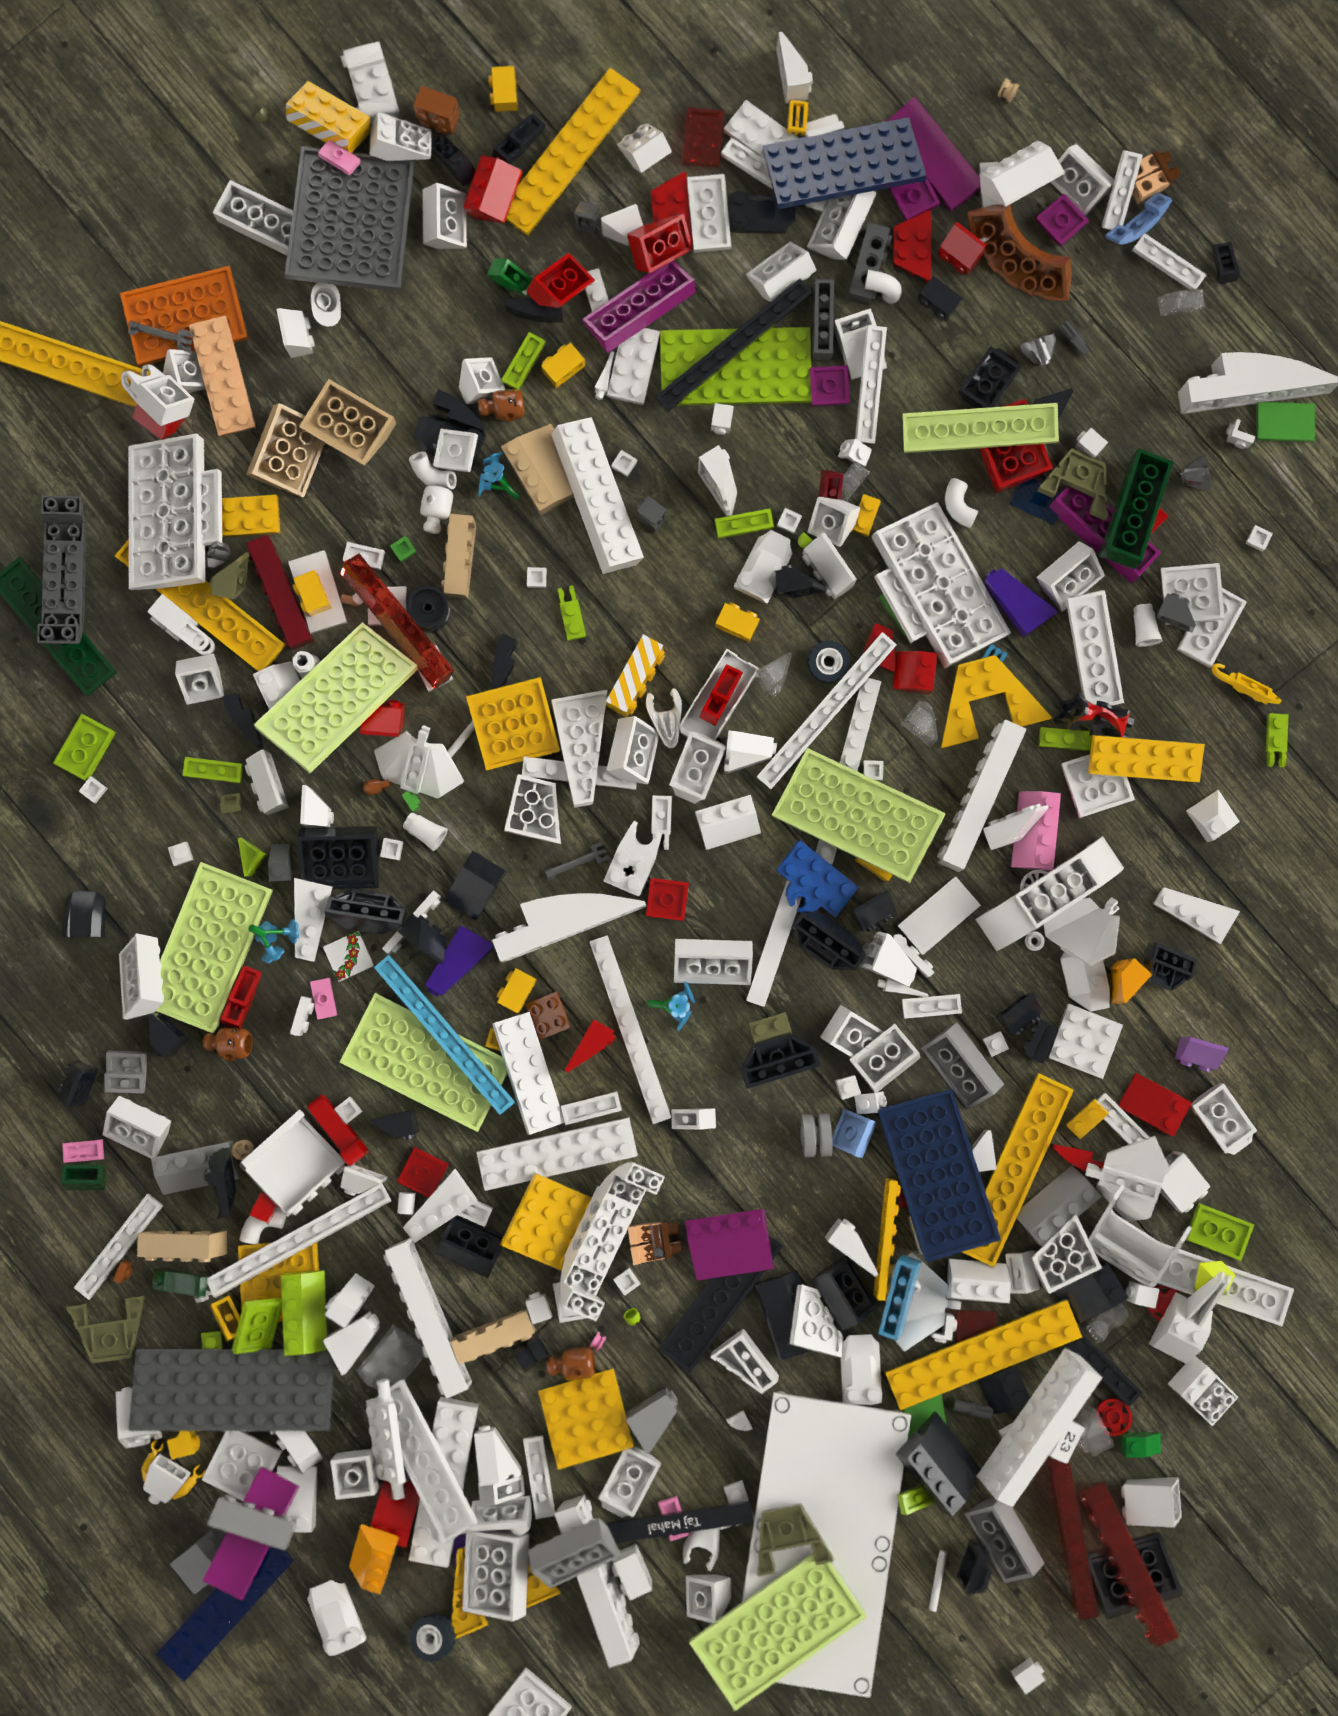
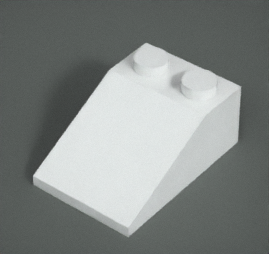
(793, 71)
(849, 1032)
(847, 1241)
(304, 1503)

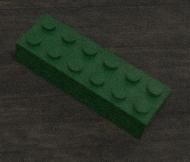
(1136, 509)

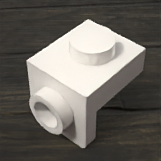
(1239, 438)
(855, 451)
(870, 1102)
(947, 1329)

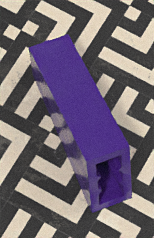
(1018, 602)
(459, 958)

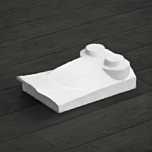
(758, 573)
(697, 767)
(1224, 1119)
(861, 1370)
(629, 1482)
(508, 1515)
(335, 1617)

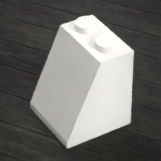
(1182, 1182)
(349, 1342)
(1152, 1502)

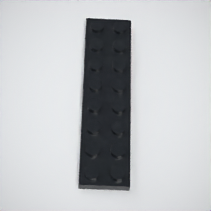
(709, 1315)

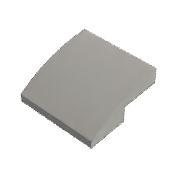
(125, 1071)

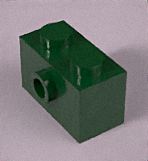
(83, 1177)

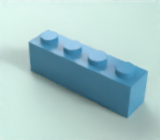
(899, 1297)

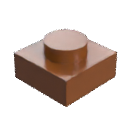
(124, 1271)

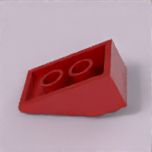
(659, 242)
(594, 1040)
(1154, 1104)
(396, 1515)

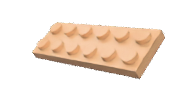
(222, 376)

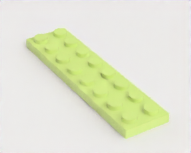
(980, 428)

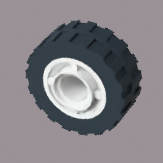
(836, 653)
(421, 1638)

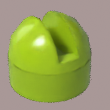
(804, 540)
(632, 1316)

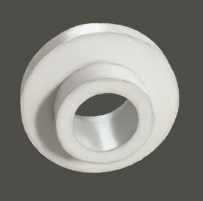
(1040, 941)

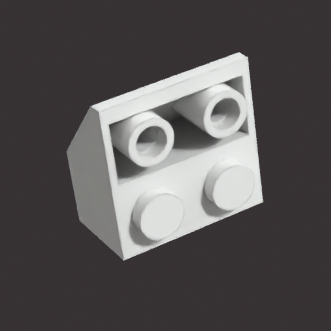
(644, 147)

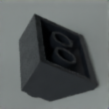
(470, 1245)
(845, 1292)

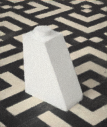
(747, 750)
(888, 959)
(130, 1438)
(494, 1457)

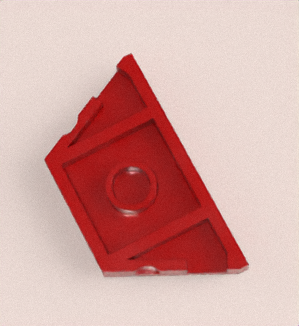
(671, 200)
(913, 246)

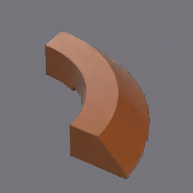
(1017, 258)

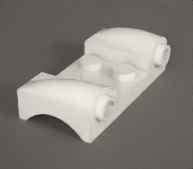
(371, 80)

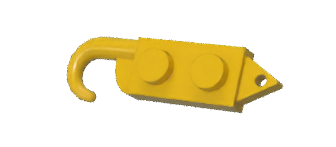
(1246, 685)

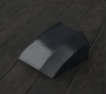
(84, 915)

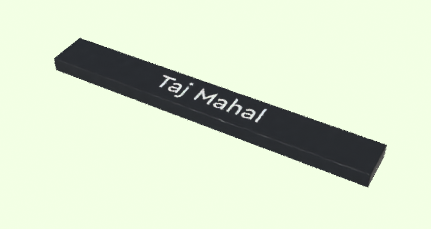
(681, 1522)

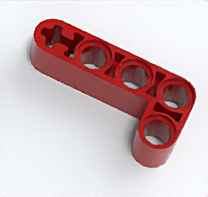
(341, 1133)

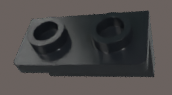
(1041, 1042)

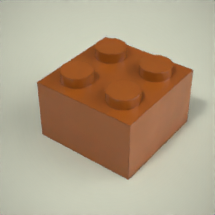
(436, 110)

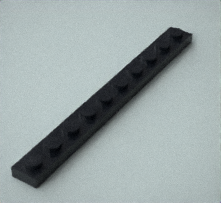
(733, 345)

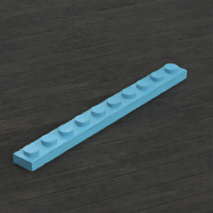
(444, 1034)

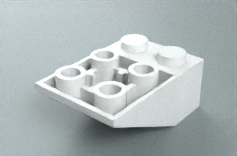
(398, 139)
(851, 339)
(1013, 826)
(1203, 1390)

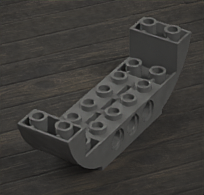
(63, 570)

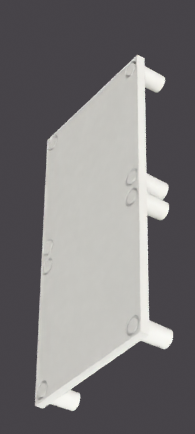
(848, 1480)

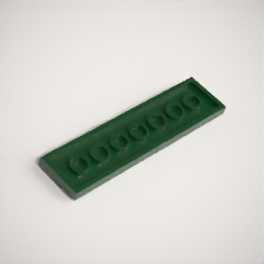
(81, 660)

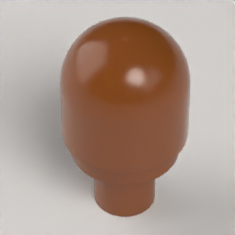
(375, 786)

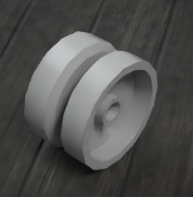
(816, 1135)

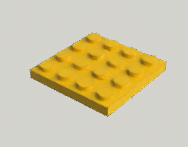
(513, 723)
(546, 1221)
(268, 1283)
(586, 1419)

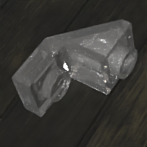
(1183, 301)
(852, 480)
(1105, 1322)

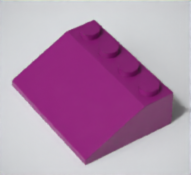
(729, 1244)

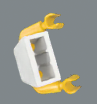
(165, 1478)

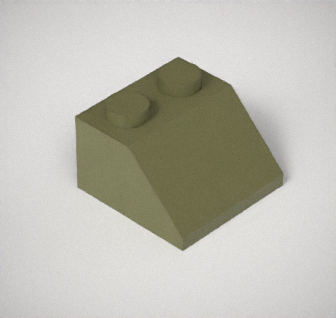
(231, 579)
(769, 1027)

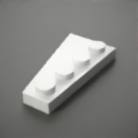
(309, 905)
(1201, 915)
(444, 1204)

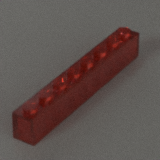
(396, 621)
(1072, 1538)
(1129, 1565)

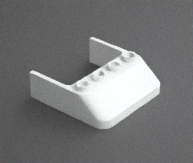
(1131, 1248)

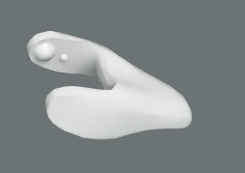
(666, 722)
(706, 1539)

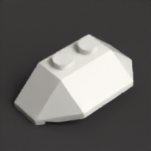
(1086, 983)

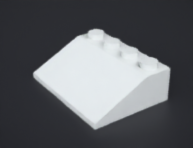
(496, 1574)

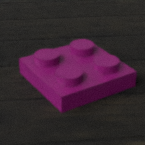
(914, 198)
(1061, 220)
(829, 386)

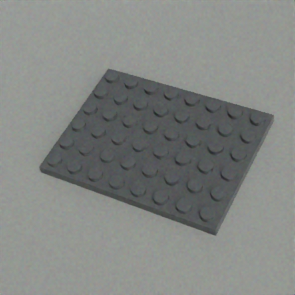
(350, 225)

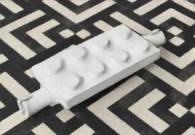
(386, 1439)

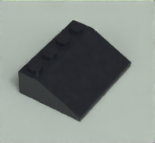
(339, 856)
(940, 1464)
(1113, 1594)

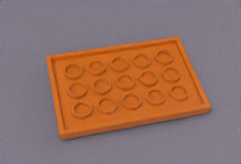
(177, 305)

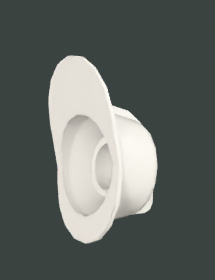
(325, 304)

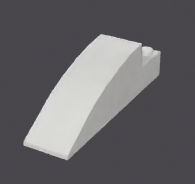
(1251, 379)
(559, 918)

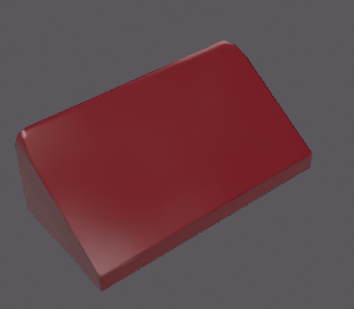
(831, 484)

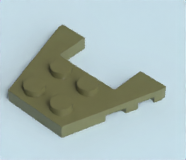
(1082, 474)
(111, 1338)
(786, 1529)

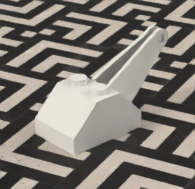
(1189, 1320)

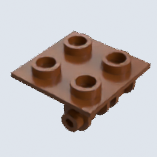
(548, 1015)

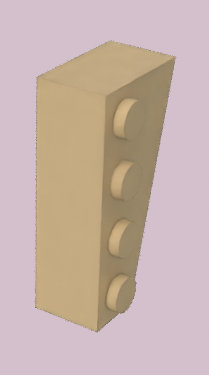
(459, 556)
(181, 1245)
(491, 1336)

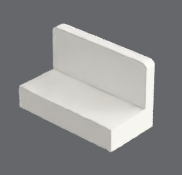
(823, 126)
(1022, 1272)

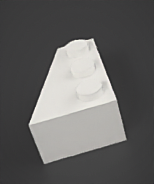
(348, 1302)
(747, 1361)
(300, 1447)

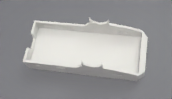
(691, 720)

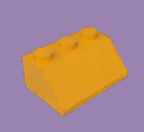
(1126, 979)
(372, 1557)

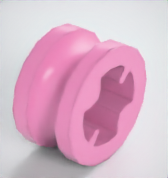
(597, 1342)

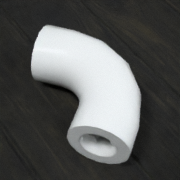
(884, 284)
(429, 474)
(955, 503)
(252, 1228)

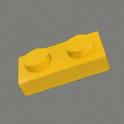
(866, 515)
(1087, 1118)

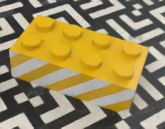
(327, 117)
(635, 675)

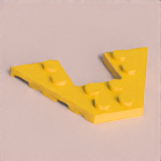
(980, 680)
(469, 1622)

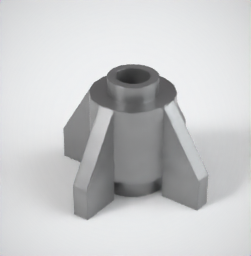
(1039, 349)
(1197, 474)
(216, 554)

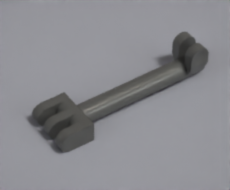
(180, 338)
(595, 854)

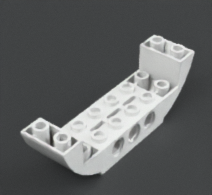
(1050, 894)
(601, 1235)

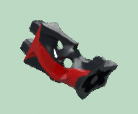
(1081, 712)

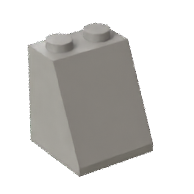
(652, 1417)

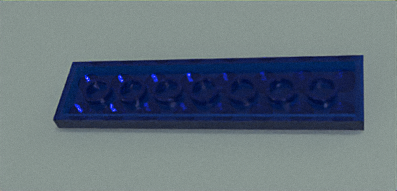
(218, 1616)

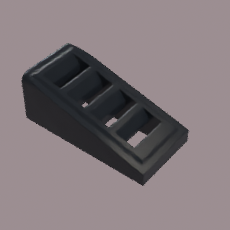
(1227, 274)

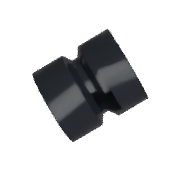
(531, 1353)

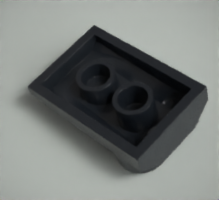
(758, 214)
(989, 379)
(428, 433)
(222, 1179)
(974, 1571)

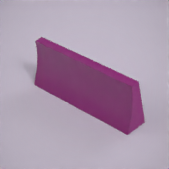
(944, 165)
(639, 305)
(1074, 511)
(240, 1556)

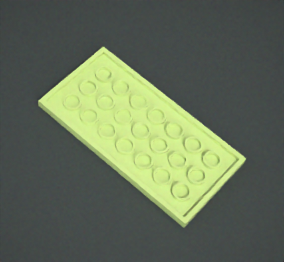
(336, 697)
(858, 815)
(209, 945)
(405, 1057)
(777, 1629)

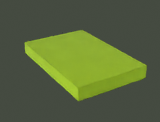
(84, 747)
(1219, 1232)
(257, 1325)

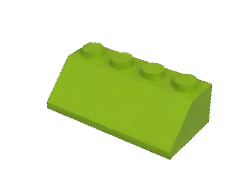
(304, 1312)

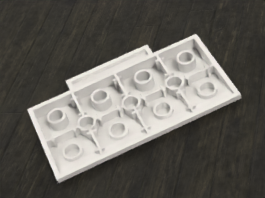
(171, 512)
(936, 586)

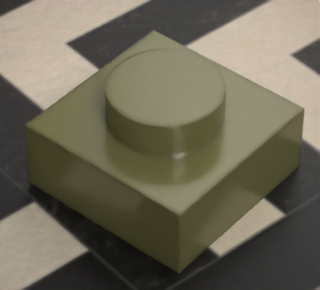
(231, 803)

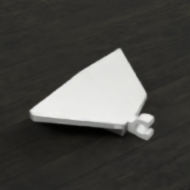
(418, 764)
(1086, 930)
(1141, 1171)
(926, 1307)

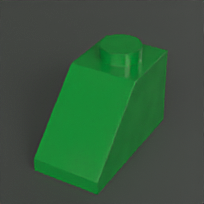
(509, 276)
(1140, 1444)

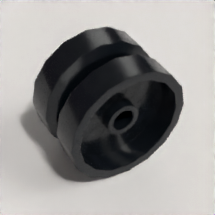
(432, 598)

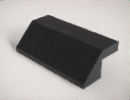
(778, 1304)

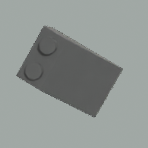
(195, 1561)

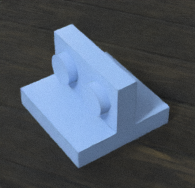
(853, 1133)

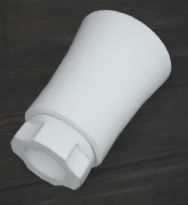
(1146, 626)
(302, 657)
(425, 830)

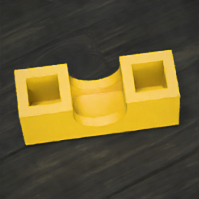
(183, 1444)

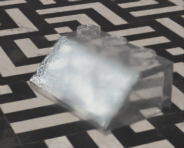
(392, 1358)

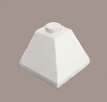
(620, 223)
(184, 369)
(479, 379)
(834, 518)
(314, 810)
(1212, 816)
(358, 1179)
(707, 1596)

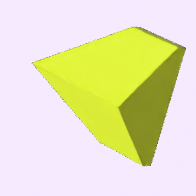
(1208, 1270)

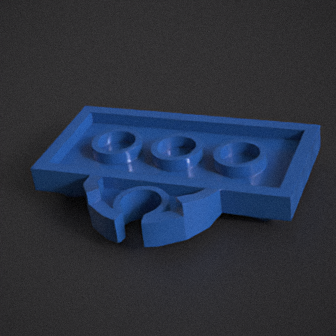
(814, 881)

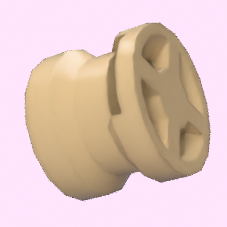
(1010, 90)
(242, 1149)

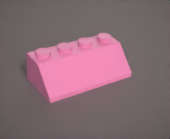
(1038, 846)

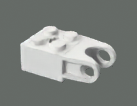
(158, 395)
(179, 625)
(632, 854)

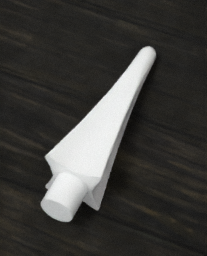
(603, 382)
(892, 986)

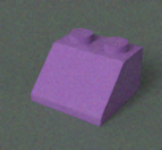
(1200, 1053)

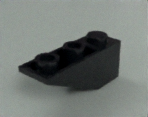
(453, 159)

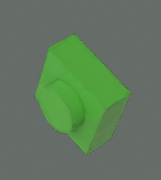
(403, 549)
(412, 801)

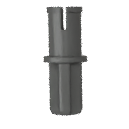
(1074, 338)
(972, 1409)

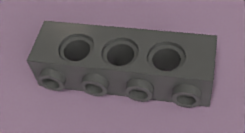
(876, 235)
(823, 320)

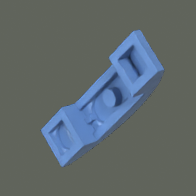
(1143, 222)

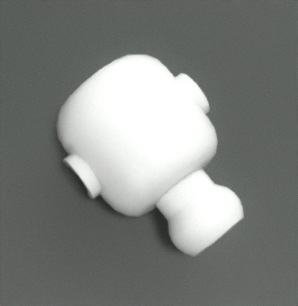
(435, 506)

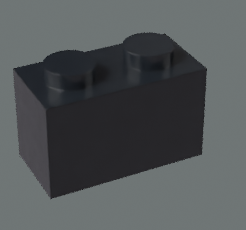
(939, 299)

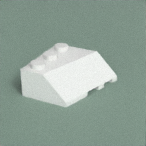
(718, 477)
(534, 810)
(1065, 1257)

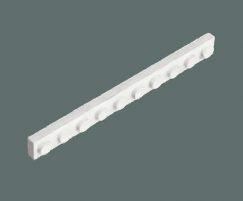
(826, 710)
(855, 743)
(630, 1029)
(298, 1240)

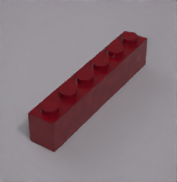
(280, 592)

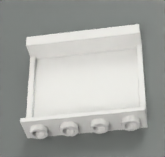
(293, 1164)

